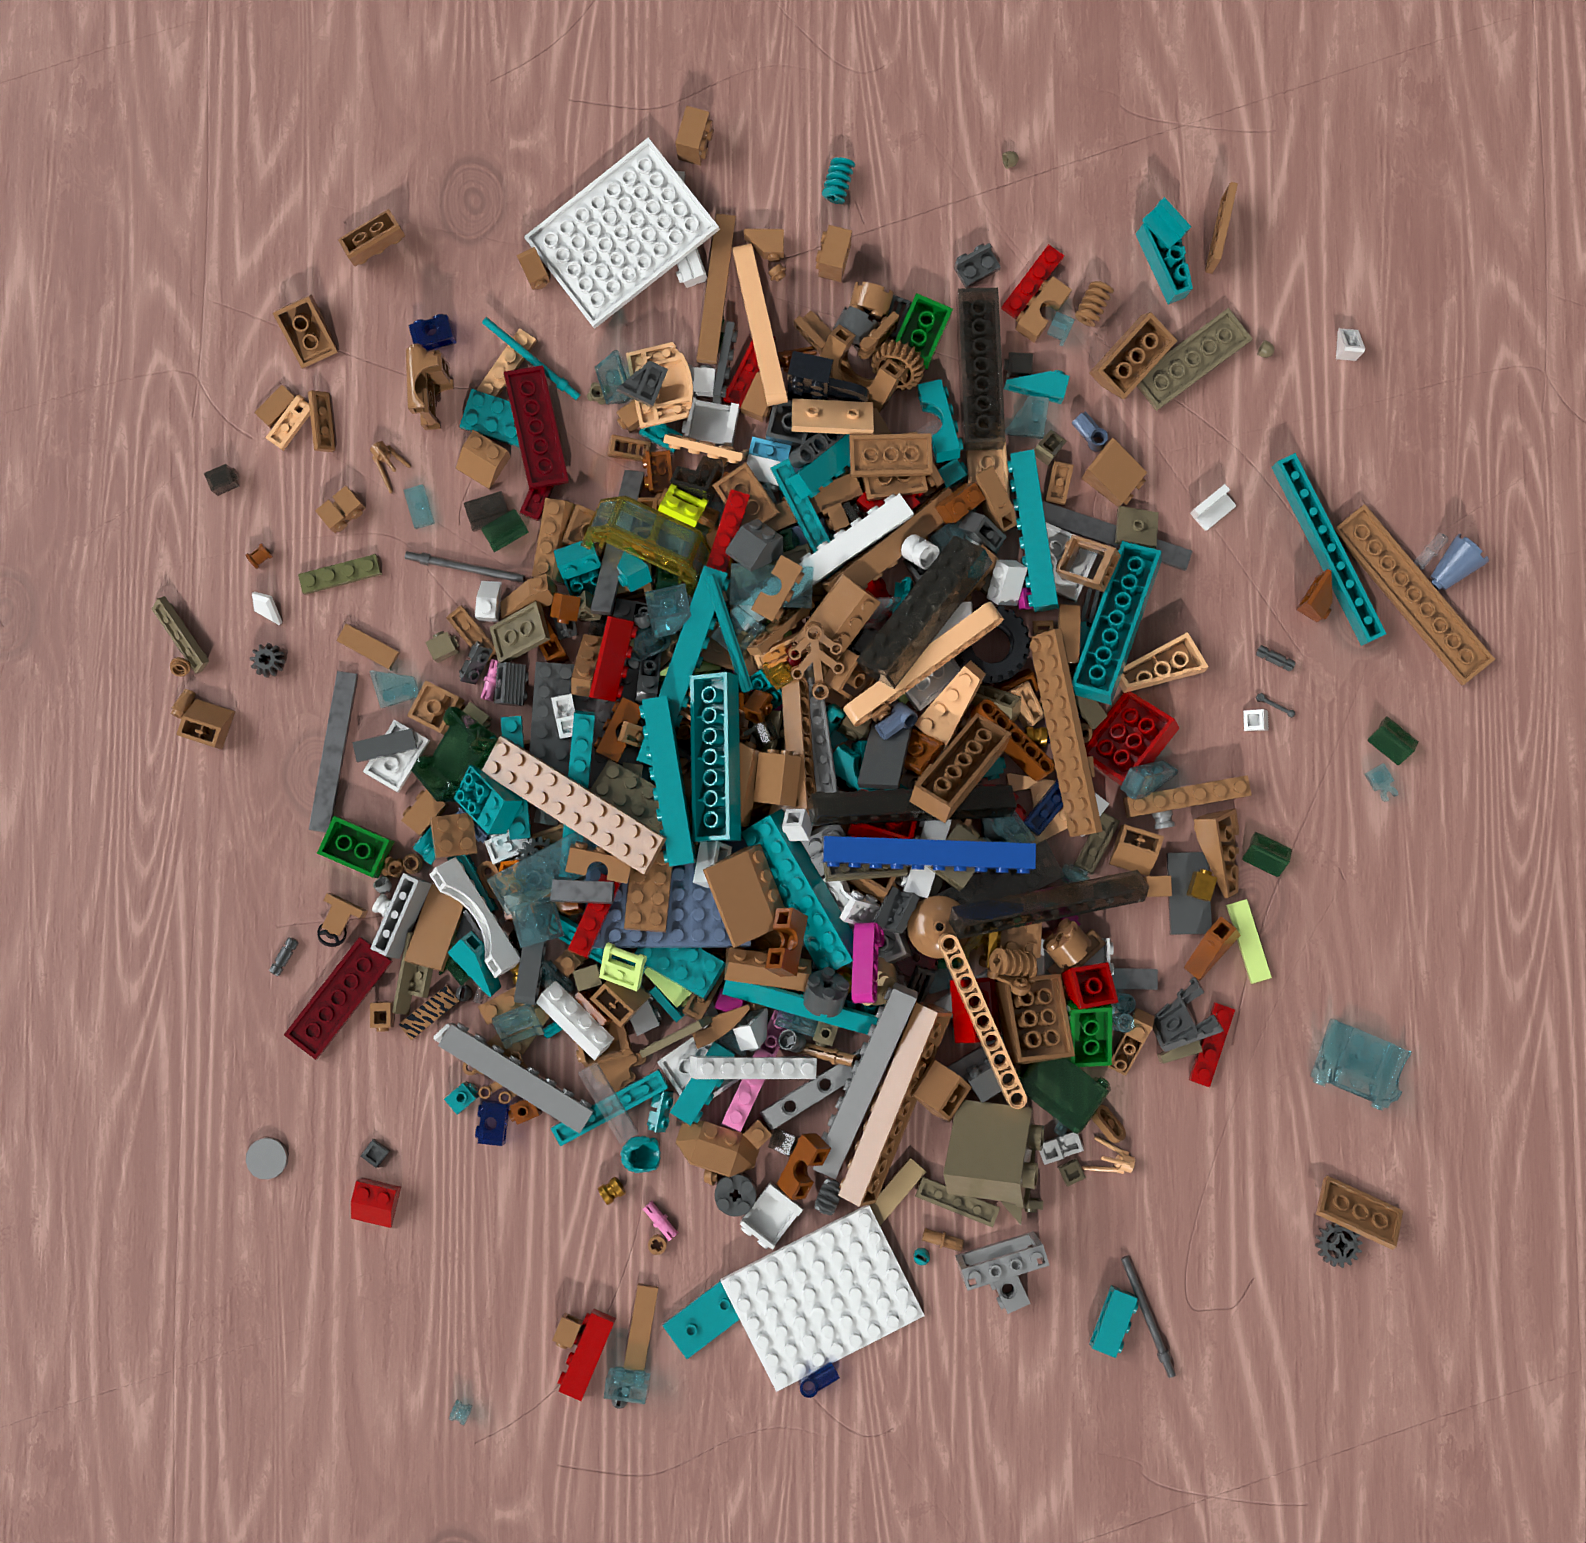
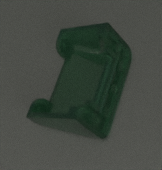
(462, 745)
(1064, 1091)

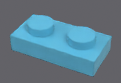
(769, 449)

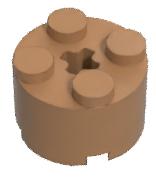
(871, 300)
(1066, 943)

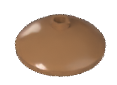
(923, 921)

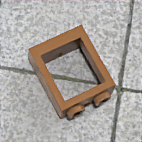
(1104, 571)

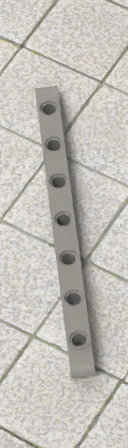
(811, 1092)

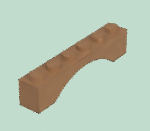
(1188, 796)

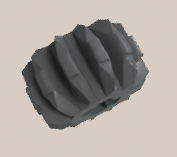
(260, 658)
(828, 1197)

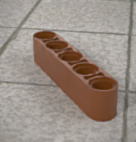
(1020, 746)

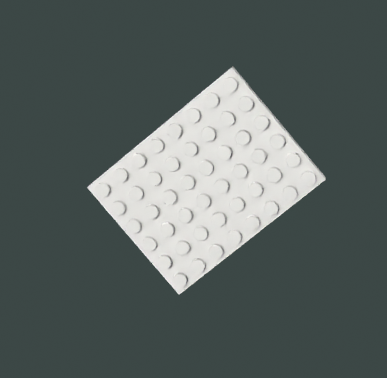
(621, 233)
(822, 1297)

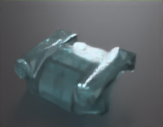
(1360, 1064)

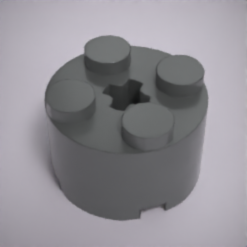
(857, 323)
(825, 992)
(744, 1202)

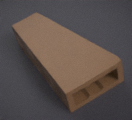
(748, 770)

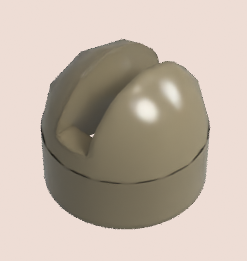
(1010, 159)
(1266, 349)

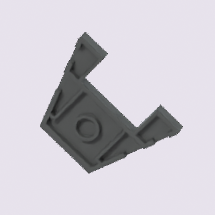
(1175, 1023)

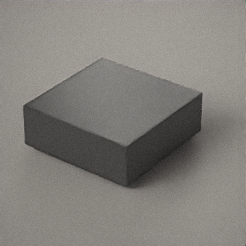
(375, 1153)

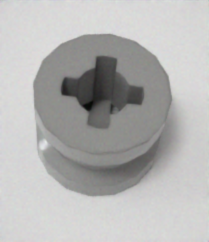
(1163, 819)

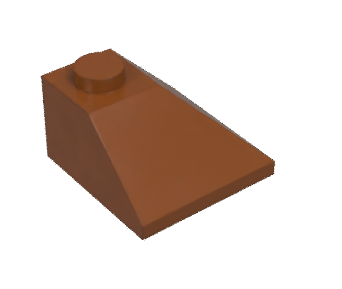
(1318, 598)

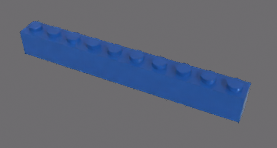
(931, 853)

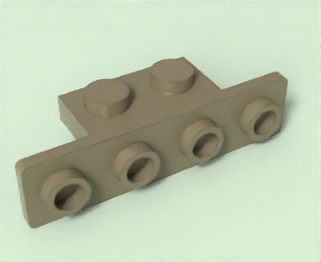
(412, 981)

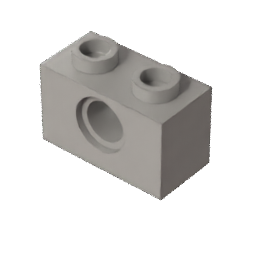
(1015, 1298)

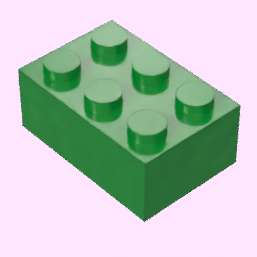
(924, 326)
(355, 847)
(1091, 1034)

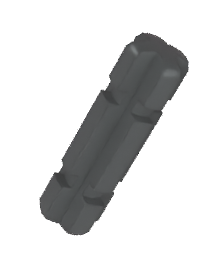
(1275, 658)
(284, 956)

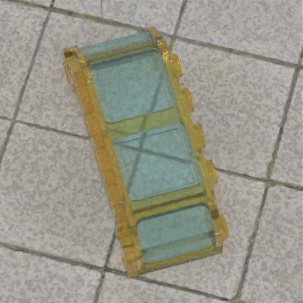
(650, 537)

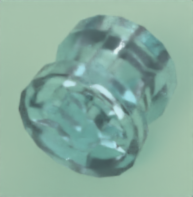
(460, 1412)

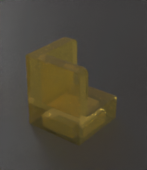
(778, 675)

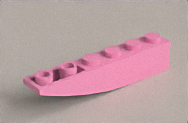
(749, 1088)

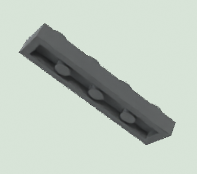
(723, 370)

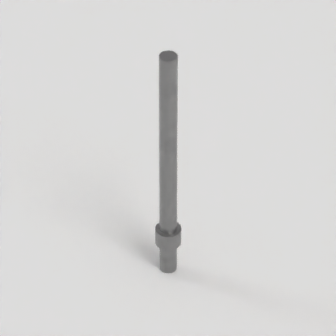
(427, 559)
(1163, 1354)

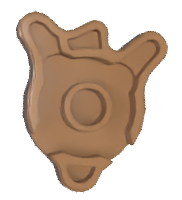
(619, 1070)

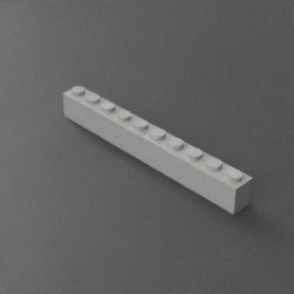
(866, 1076)

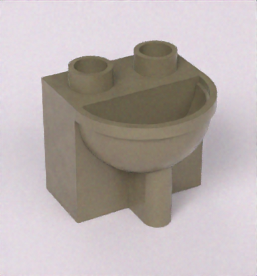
(993, 1152)

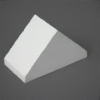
(1349, 345)

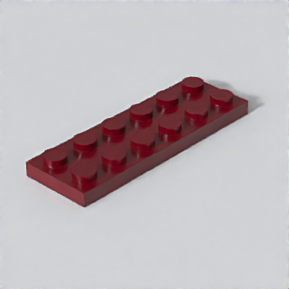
(536, 427)
(337, 998)

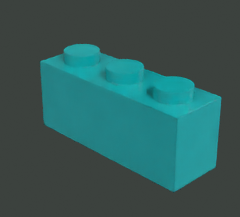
(1114, 1321)

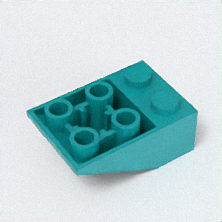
(579, 567)
(487, 801)

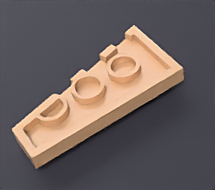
(678, 441)

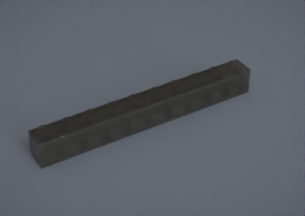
(894, 806)
(1047, 904)

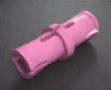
(490, 682)
(660, 1220)

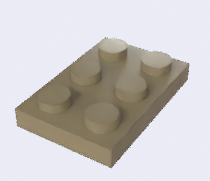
(519, 632)

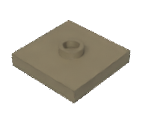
(1137, 527)

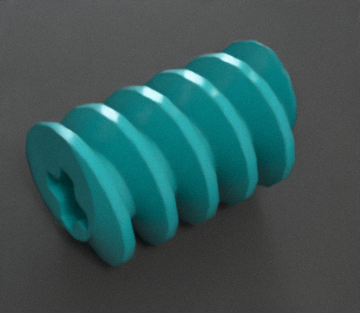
(836, 179)

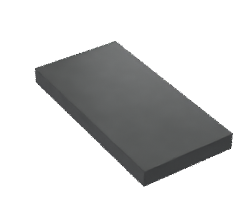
(884, 759)
(1187, 913)

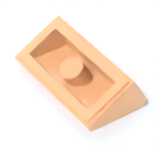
(1031, 710)

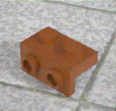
(658, 470)

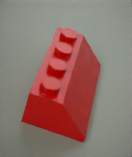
(612, 659)

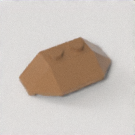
(716, 1148)

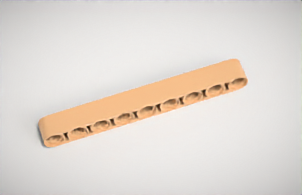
(759, 325)
(934, 657)
(987, 1029)

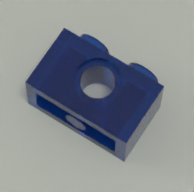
(444, 332)
(486, 1134)

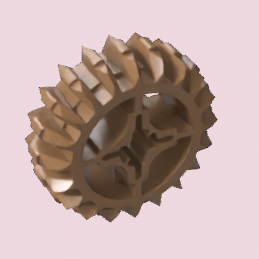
(903, 356)

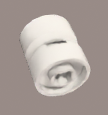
(919, 551)

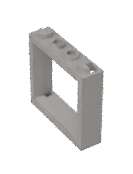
(1001, 1260)

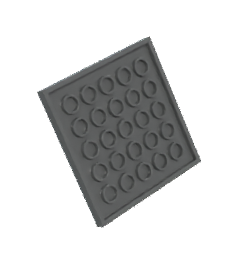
(555, 680)

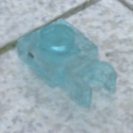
(1380, 779)

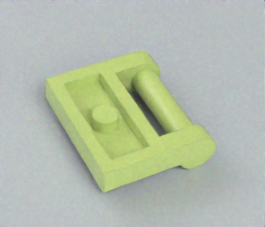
(620, 972)

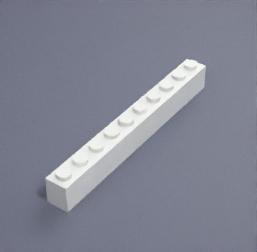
(851, 542)

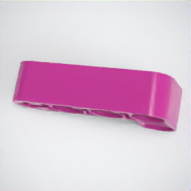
(866, 945)

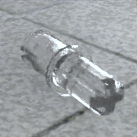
(1431, 550)

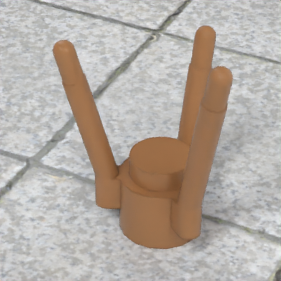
(382, 453)

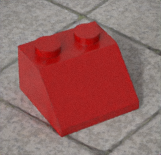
(1090, 985)
(374, 1202)

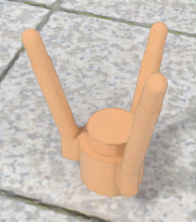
(1122, 1162)

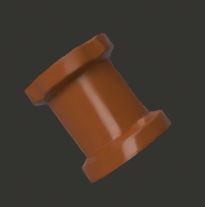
(259, 555)

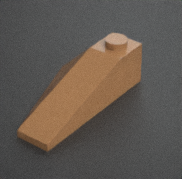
(1217, 840)

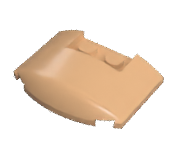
(676, 390)

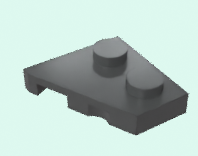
(644, 383)

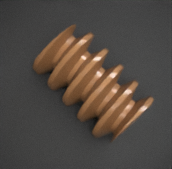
(1092, 302)
(1013, 962)

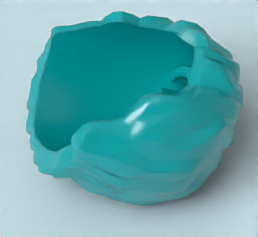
(641, 1154)

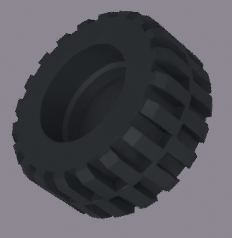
(1017, 654)

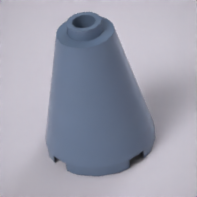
(1457, 563)

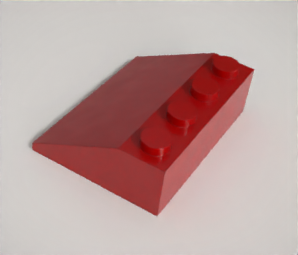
(1130, 736)

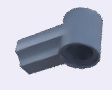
(1089, 429)
(900, 717)

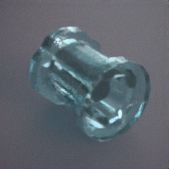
(1127, 1024)

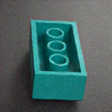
(686, 967)

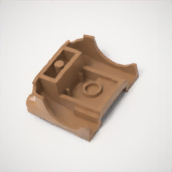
(425, 380)

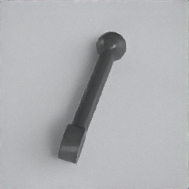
(1260, 697)

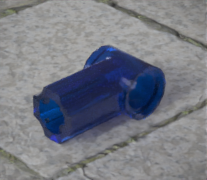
(821, 1378)

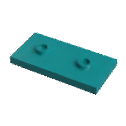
(701, 1320)

